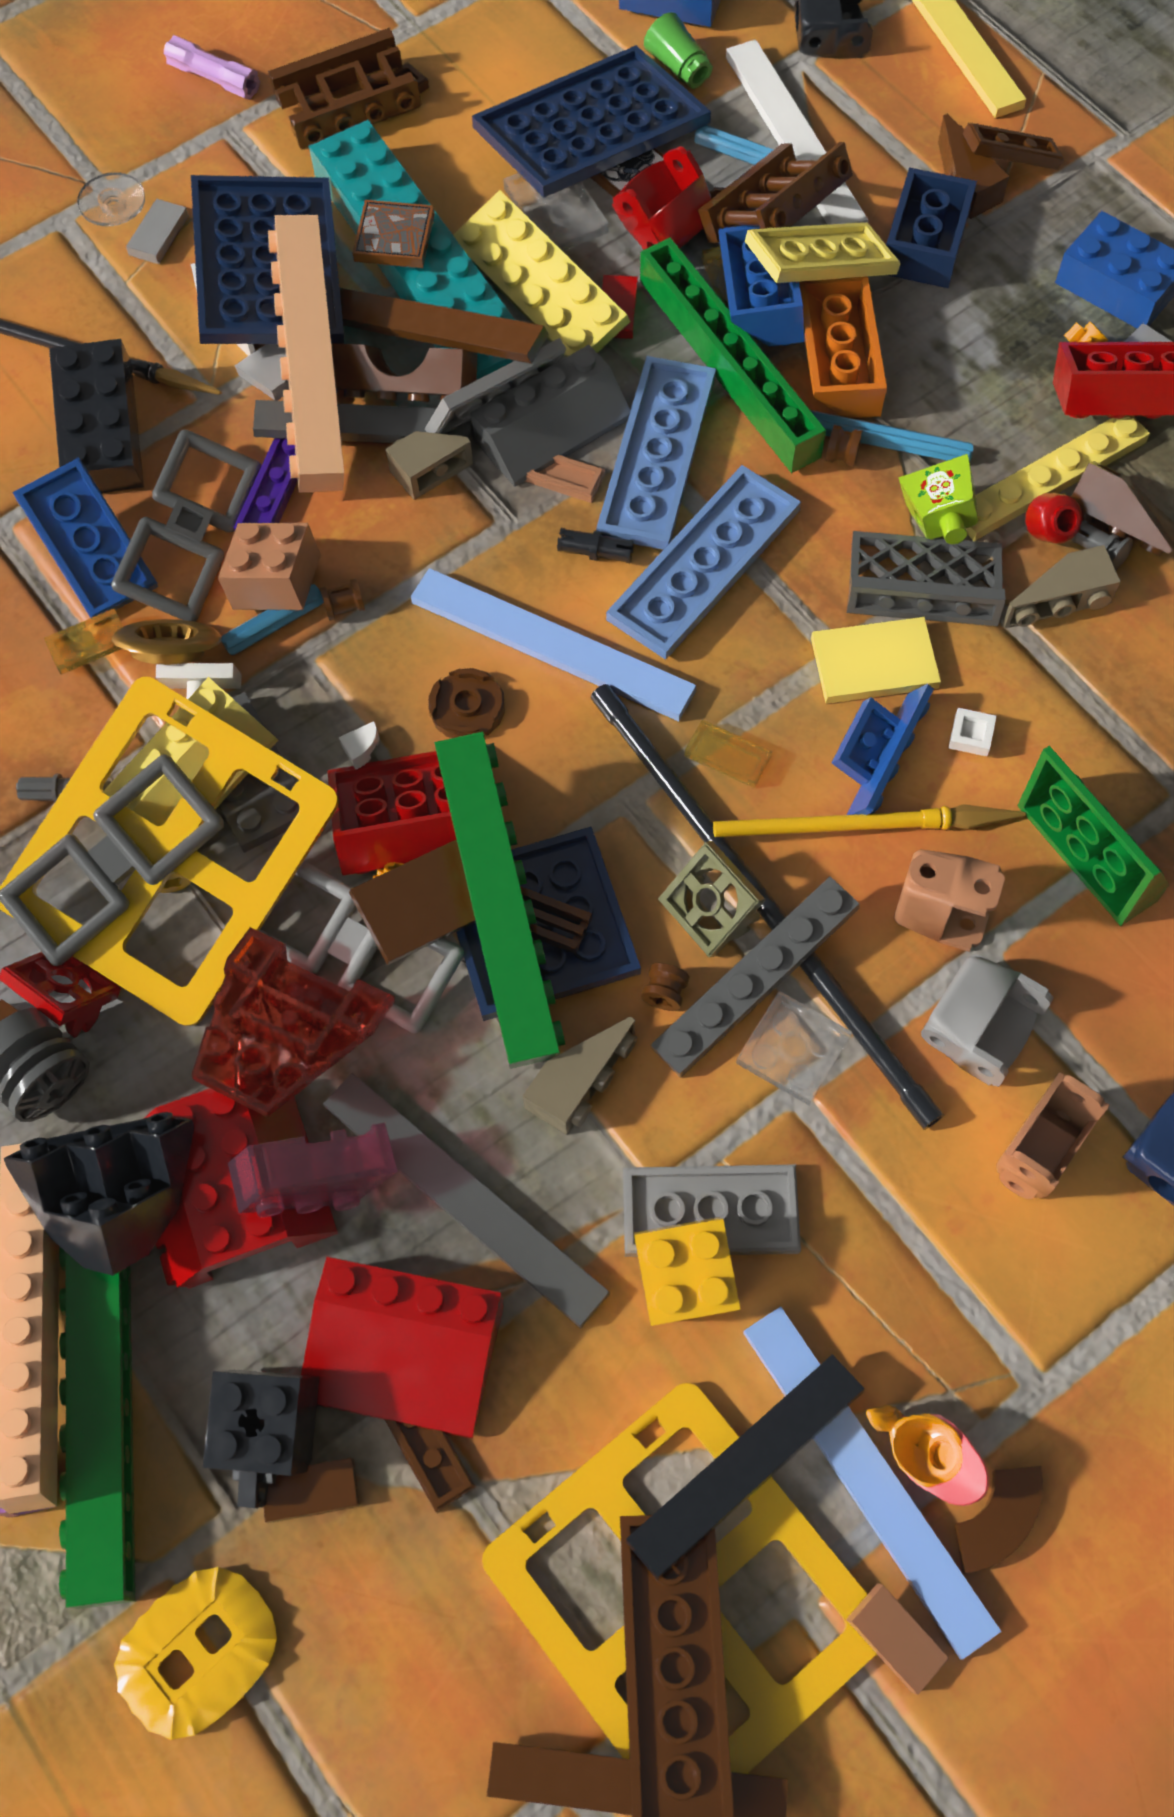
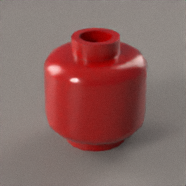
(1053, 518)

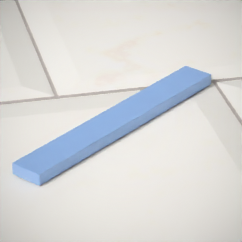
(554, 644)
(880, 1496)

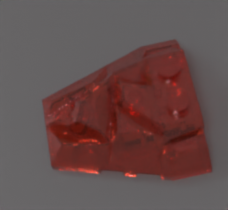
(280, 1025)

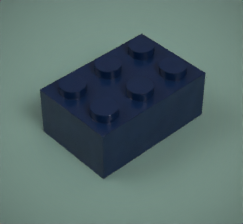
(930, 226)

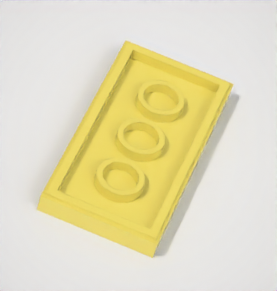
(822, 252)

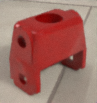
(664, 200)

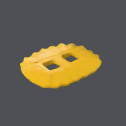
(217, 1678)

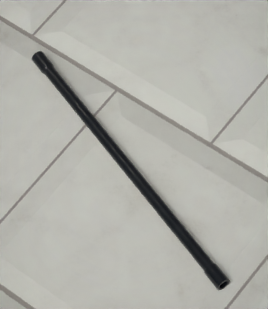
(910, 1092)

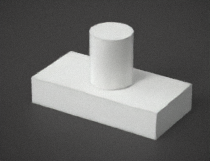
(192, 675)

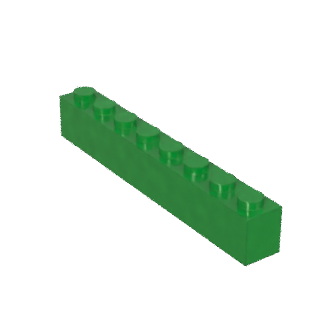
(738, 360)
(497, 900)
(97, 1438)

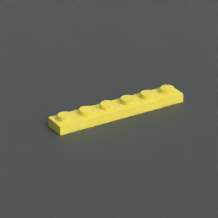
(1055, 472)

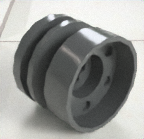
(37, 1065)

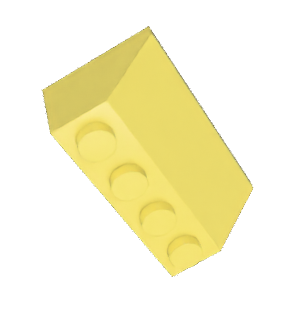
(162, 797)

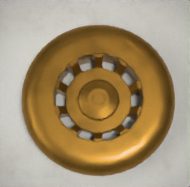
(166, 640)

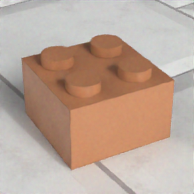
(269, 566)

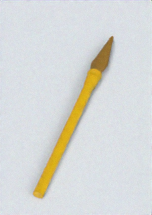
(962, 817)

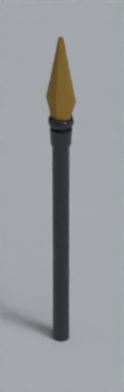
(144, 369)

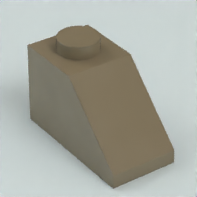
(427, 460)

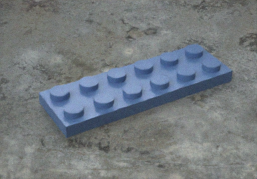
(656, 452)
(703, 562)

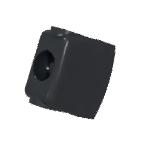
(832, 28)

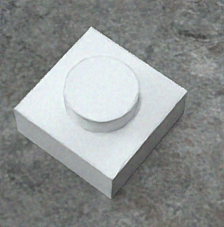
(972, 732)

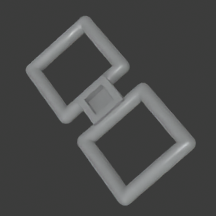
(355, 946)

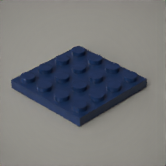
(575, 874)

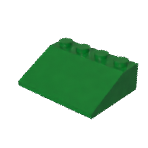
(1090, 839)

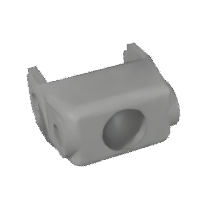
(986, 1018)

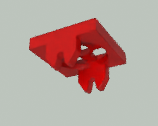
(33, 982)

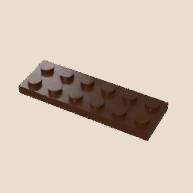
(675, 1684)

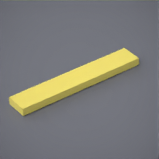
(972, 56)

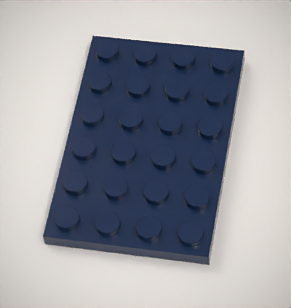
(590, 120)
(235, 257)

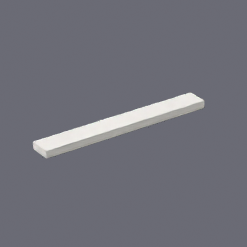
(788, 123)

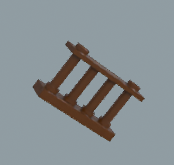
(776, 190)

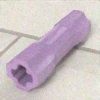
(230, 74)

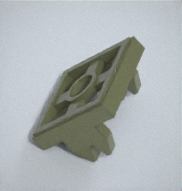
(691, 876)

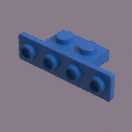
(875, 745)

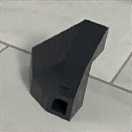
(107, 1187)

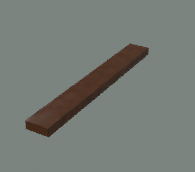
(442, 325)

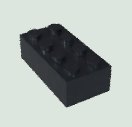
(97, 412)

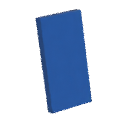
(81, 535)

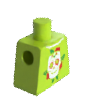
(942, 499)

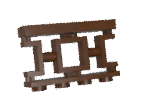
(338, 69)

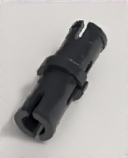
(595, 545)

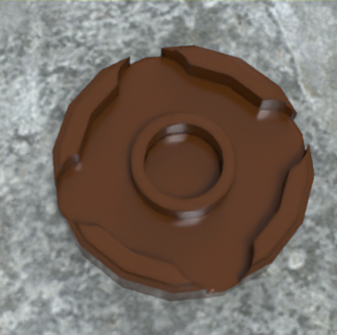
(466, 703)

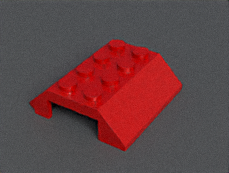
(207, 1225)

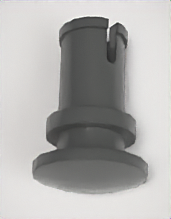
(1117, 550)

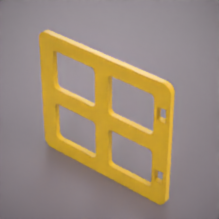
(251, 901)
(592, 1675)

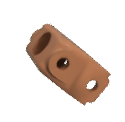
(945, 890)
(1050, 1137)

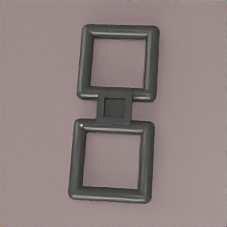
(185, 526)
(111, 860)

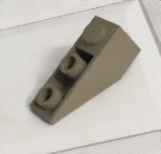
(1073, 584)
(570, 1079)

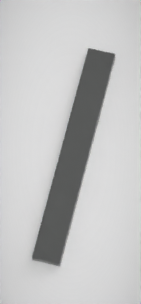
(472, 1203)

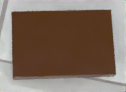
(416, 903)

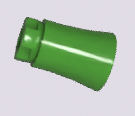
(677, 50)

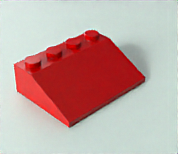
(389, 812)
(401, 1346)

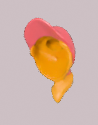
(934, 1454)

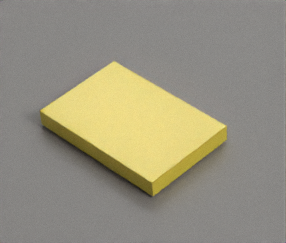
(875, 660)

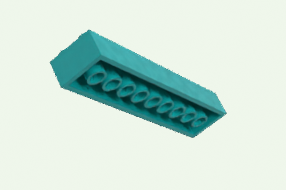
(366, 169)

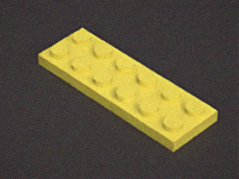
(539, 277)

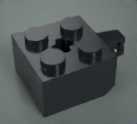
(243, 1445)

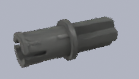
(41, 788)

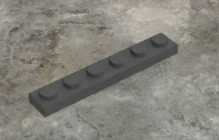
(755, 976)

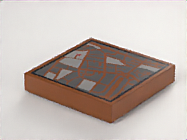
(393, 233)

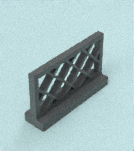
(924, 597)

